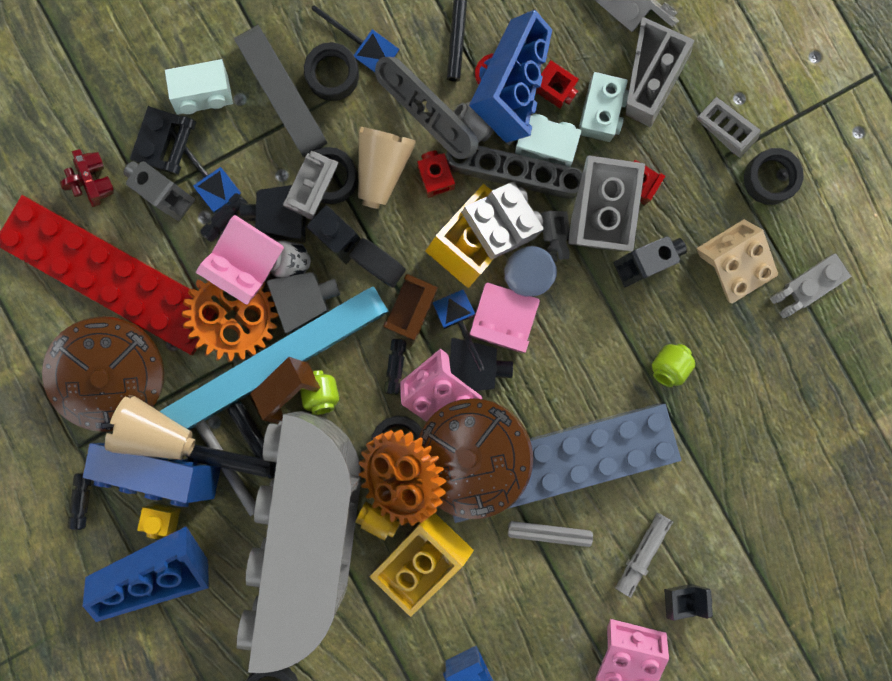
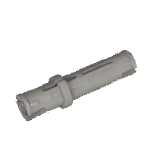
(641, 559)

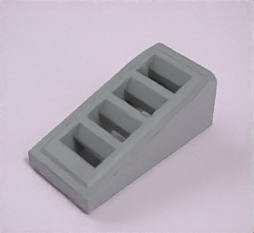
(744, 127)

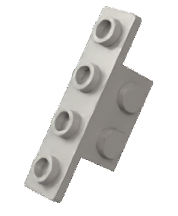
(631, 11)

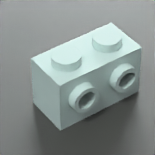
(198, 87)
(603, 106)
(550, 141)

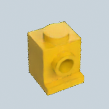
(158, 520)

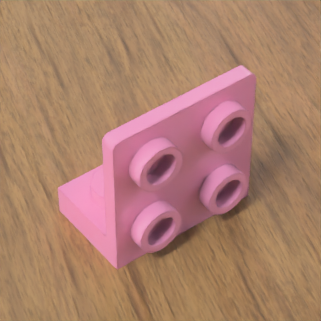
(241, 260)
(504, 318)
(433, 387)
(633, 653)

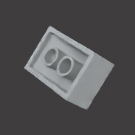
(607, 204)

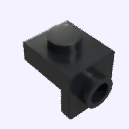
(688, 602)

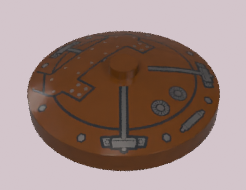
(97, 366)
(482, 455)

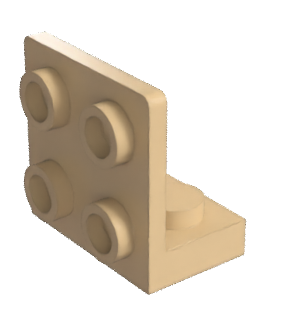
(740, 259)

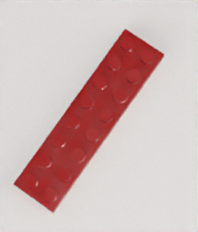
(100, 271)

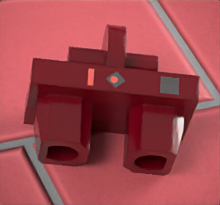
(85, 165)

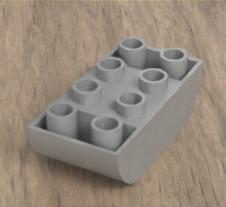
(307, 541)

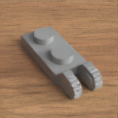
(812, 284)

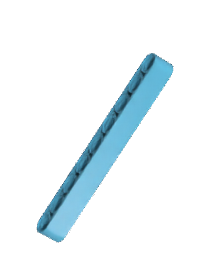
(301, 345)

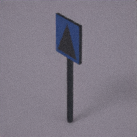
(370, 49)
(214, 187)
(455, 310)

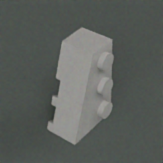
(656, 68)

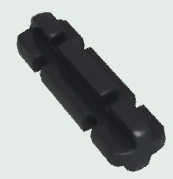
(222, 217)
(395, 366)
(79, 502)

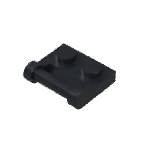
(155, 138)

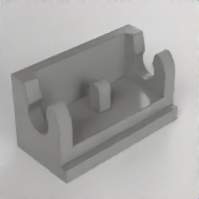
(310, 184)

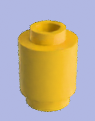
(374, 523)

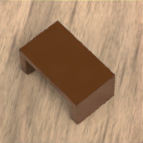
(411, 307)
(282, 386)

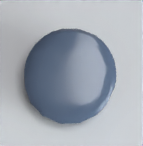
(530, 271)

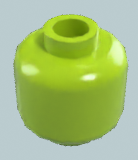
(673, 365)
(324, 399)

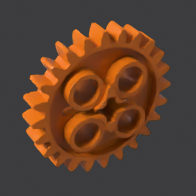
(211, 332)
(402, 477)

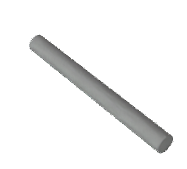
(232, 476)

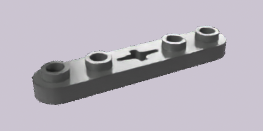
(439, 121)

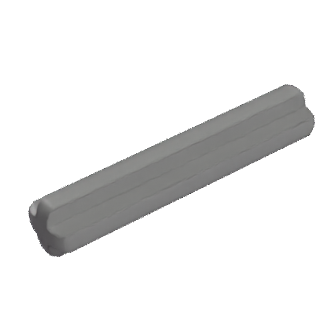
(550, 534)

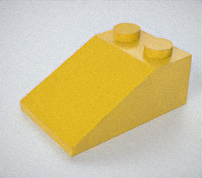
(459, 248)
(422, 564)

